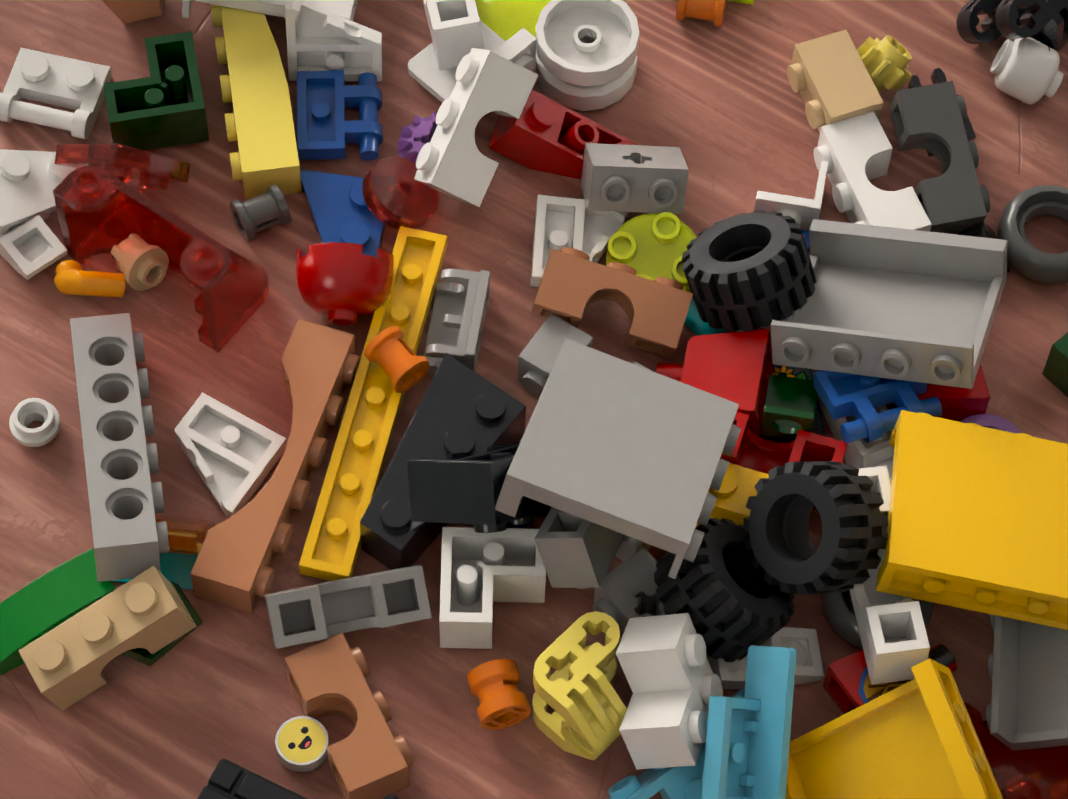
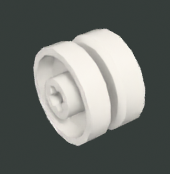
(586, 52)

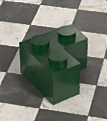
(162, 107)

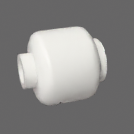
(1027, 70)

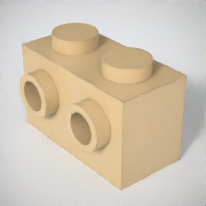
(832, 80)

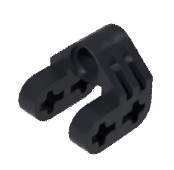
(1015, 19)

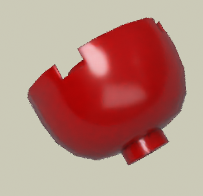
(343, 280)

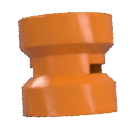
(499, 697)

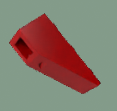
(549, 137)

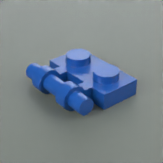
(322, 115)
(860, 395)

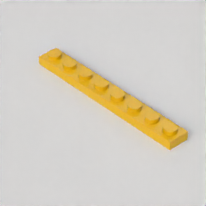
(371, 413)

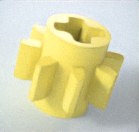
(886, 62)

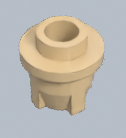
(141, 263)

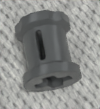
(260, 212)

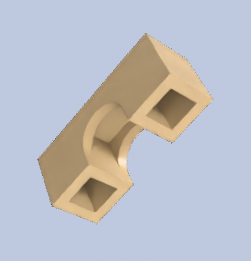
(136, 615)

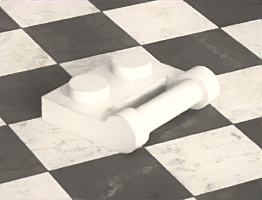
(54, 82)

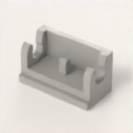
(458, 317)

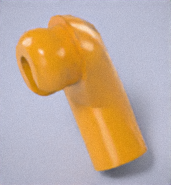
(72, 280)

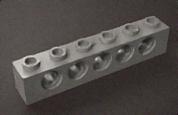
(115, 446)

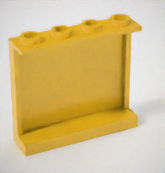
(978, 520)
(896, 747)

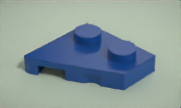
(341, 210)

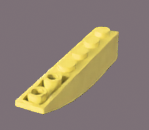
(260, 103)

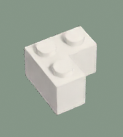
(485, 571)
(669, 688)

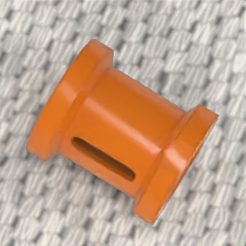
(702, 9)
(397, 359)

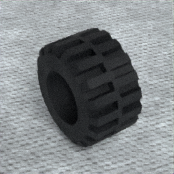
(749, 271)
(781, 530)
(724, 593)

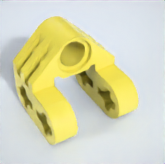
(580, 689)

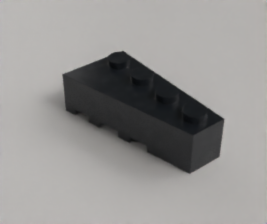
(455, 415)

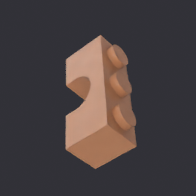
(653, 307)
(332, 681)

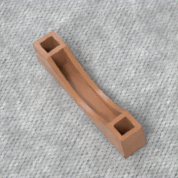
(241, 550)

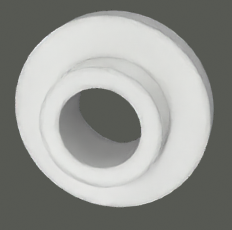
(34, 410)

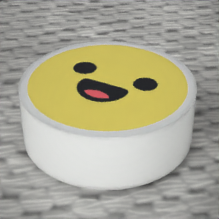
(302, 744)

